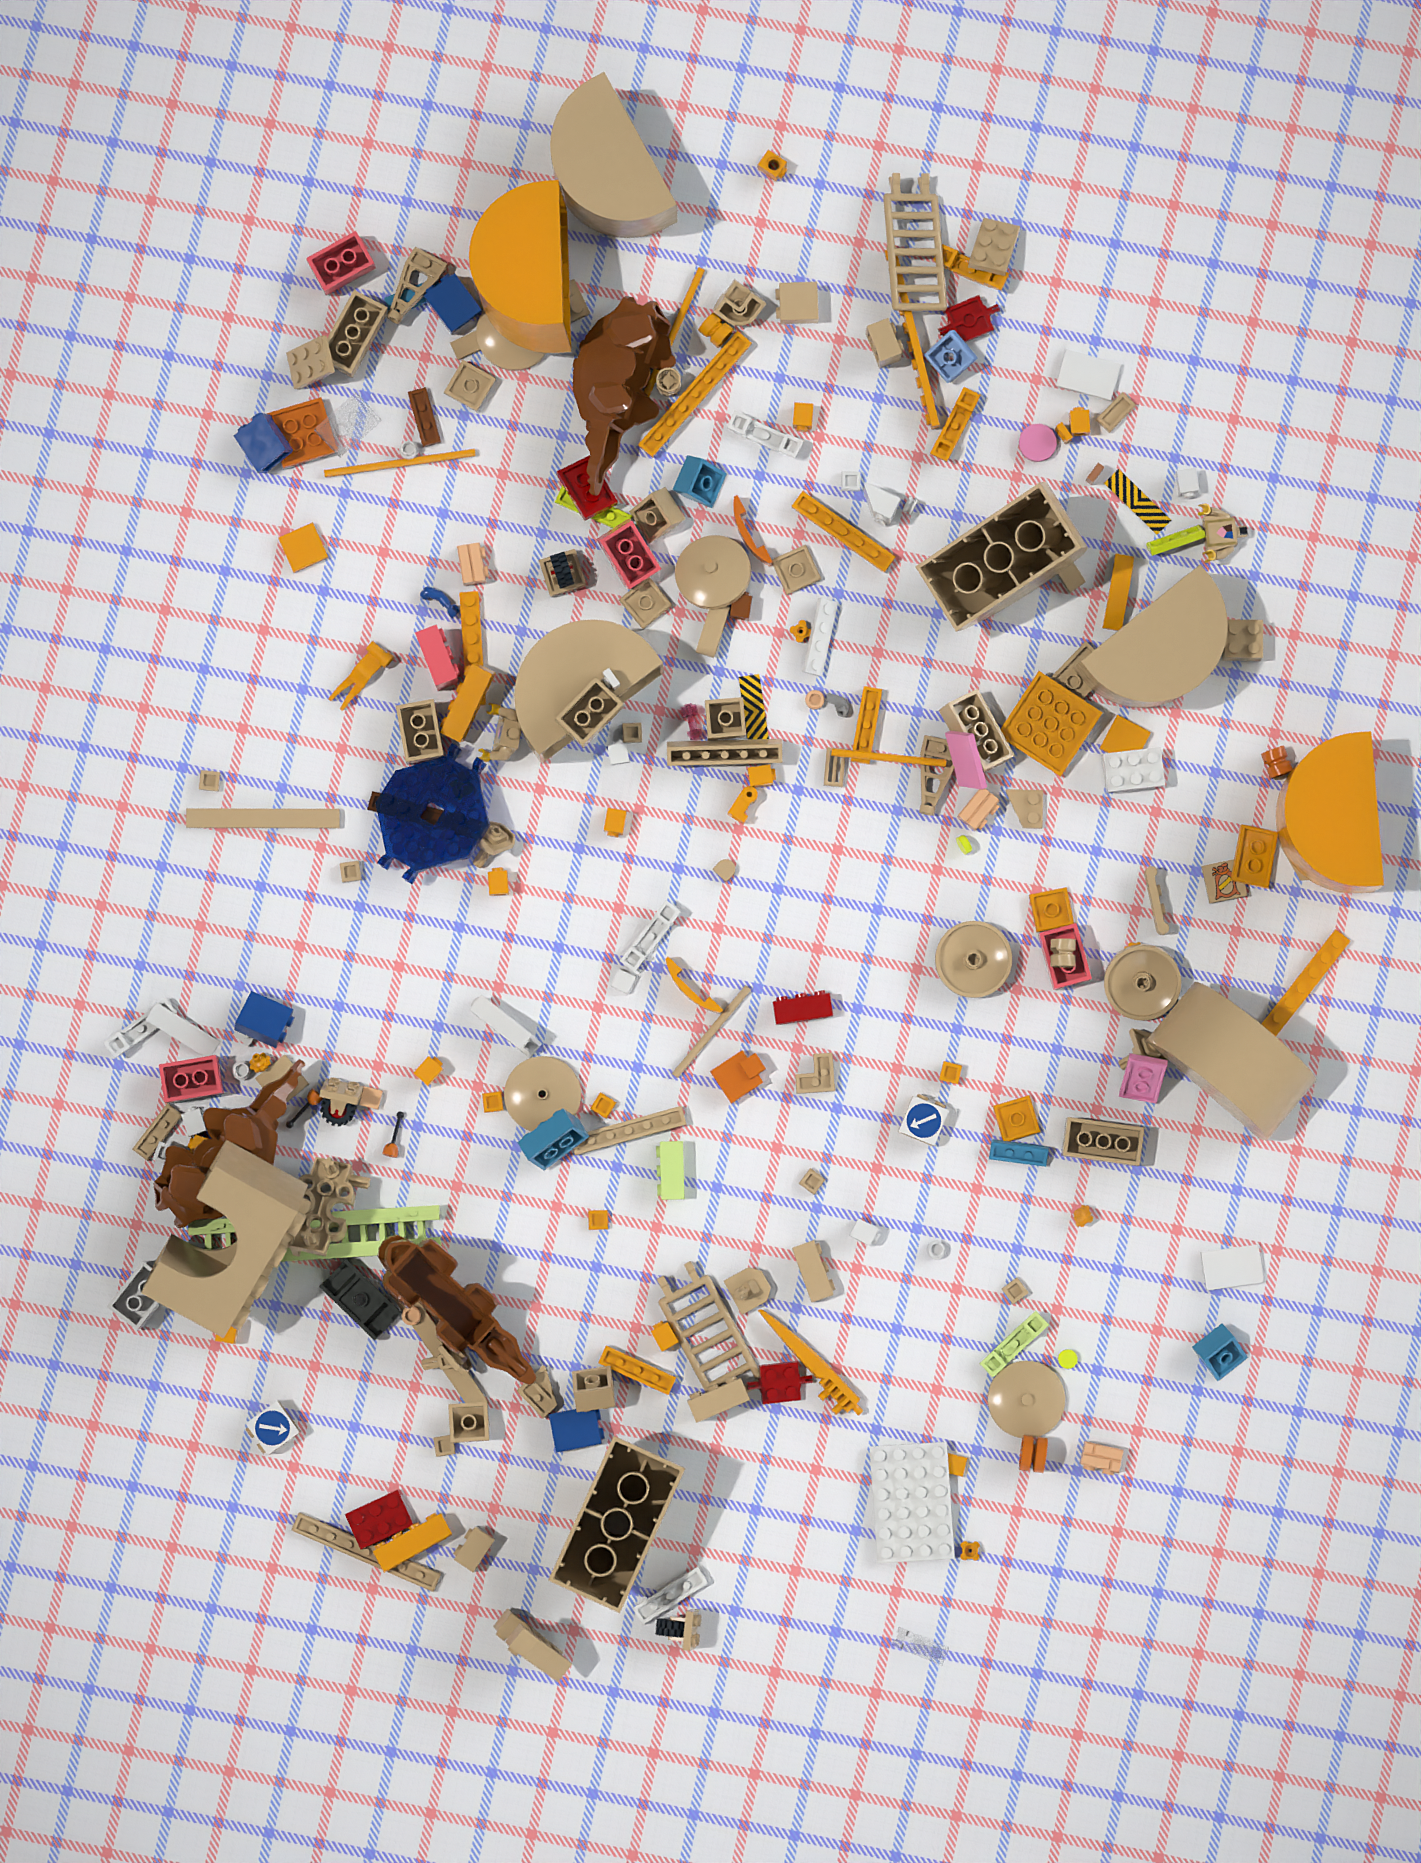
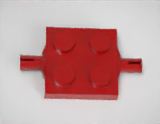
(969, 319)
(779, 1382)

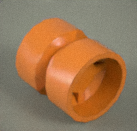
(1277, 762)

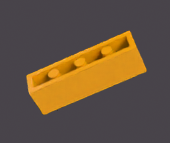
(468, 701)
(412, 1542)

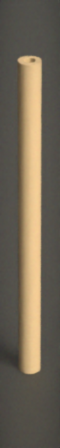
(711, 1031)

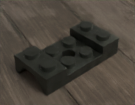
(374, 1314)

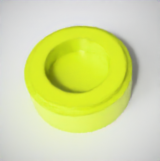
(964, 844)
(1067, 1359)

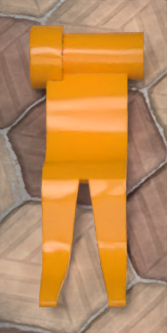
(363, 672)

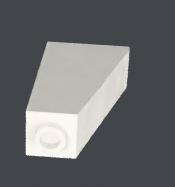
(505, 1026)

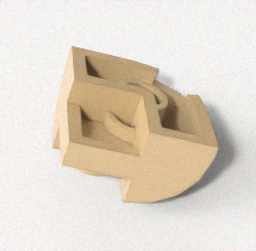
(738, 305)

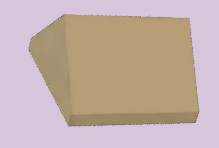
(468, 1422)

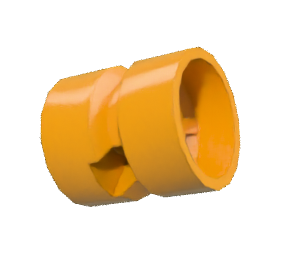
(716, 330)

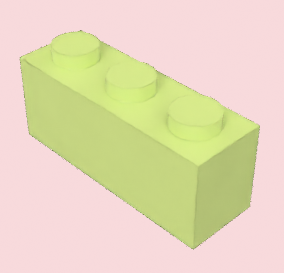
(670, 1170)

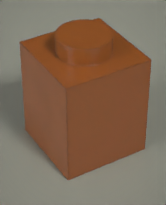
(741, 608)

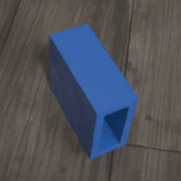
(452, 302)
(263, 442)
(264, 1019)
(576, 1429)

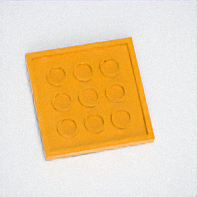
(1050, 723)

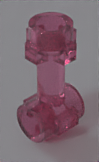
(689, 712)

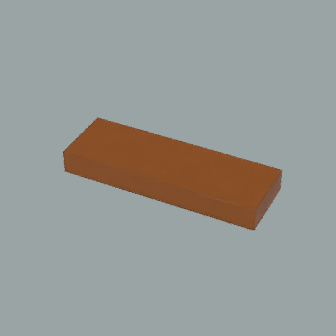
(424, 417)

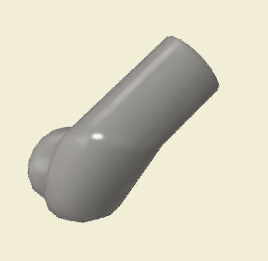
(840, 704)

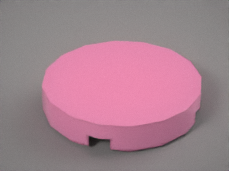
(1037, 442)

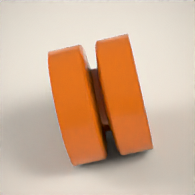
(1033, 1453)

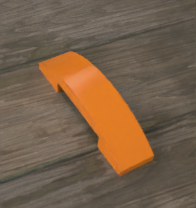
(761, 552)

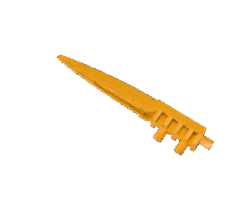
(830, 1381)

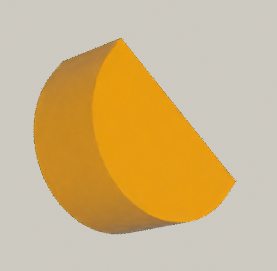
(524, 266)
(1331, 816)

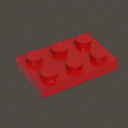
(575, 482)
(379, 1519)

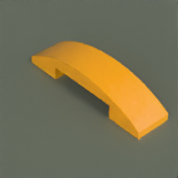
(959, 264)
(955, 424)
(1118, 592)
(709, 1004)

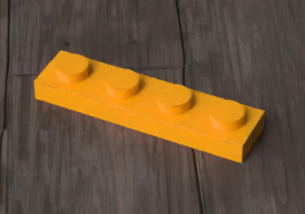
(867, 722)
(637, 1370)

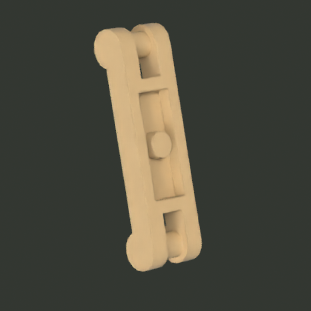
(1154, 892)

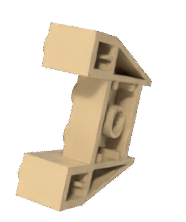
(531, 1645)

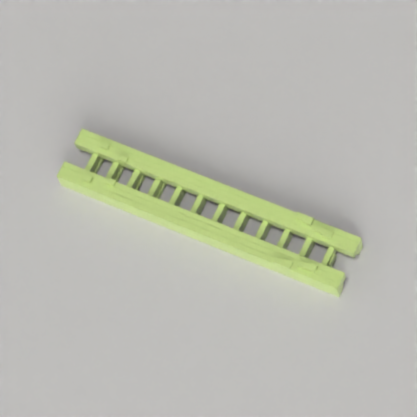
(353, 1217)

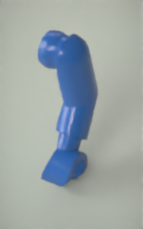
(429, 592)

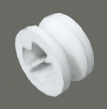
(910, 505)

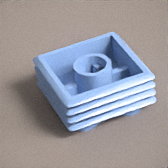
(939, 355)

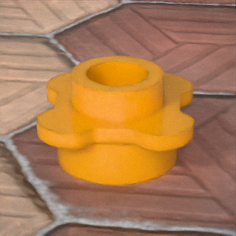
(800, 626)
(973, 1546)

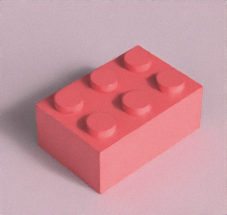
(341, 263)
(628, 554)
(438, 657)
(1065, 976)
(191, 1079)

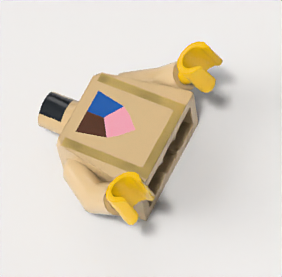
(1220, 532)
(506, 736)

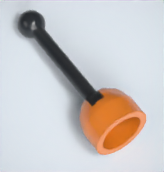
(313, 1099)
(391, 1149)

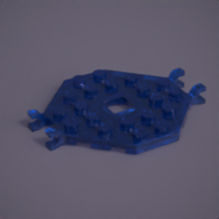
(457, 829)

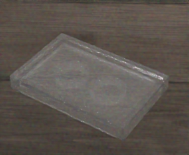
(347, 424)

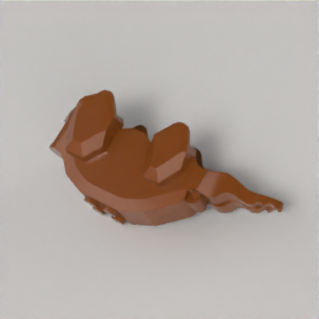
(610, 377)
(247, 1127)
(464, 1314)

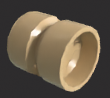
(668, 382)
(1062, 953)

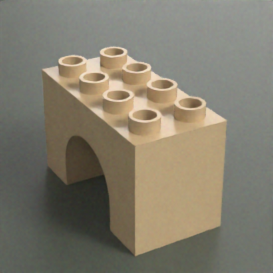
(222, 1283)

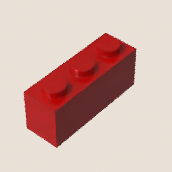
(802, 1008)

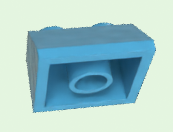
(699, 481)
(1220, 1352)

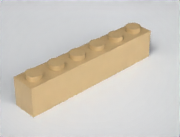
(724, 752)

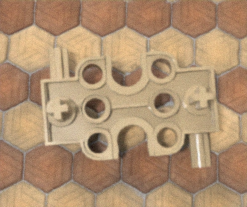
(341, 1179)

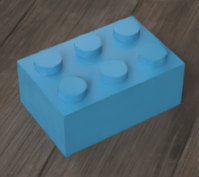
(553, 1139)

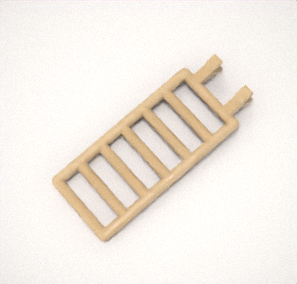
(924, 195)
(723, 1313)

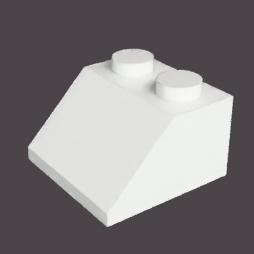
(881, 504)

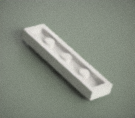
(820, 637)
(670, 1595)

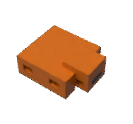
(738, 1075)

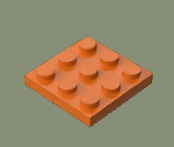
(298, 427)

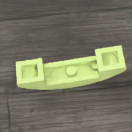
(1014, 1343)

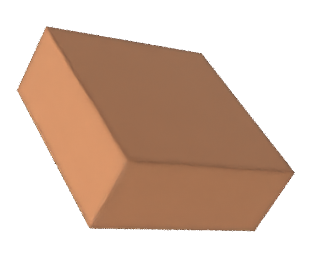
(1094, 473)

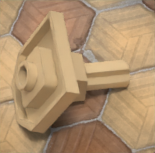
(496, 840)
(1141, 1047)
(748, 1289)
(448, 1359)

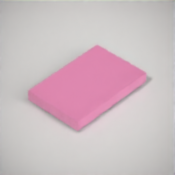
(966, 759)
(1143, 1078)

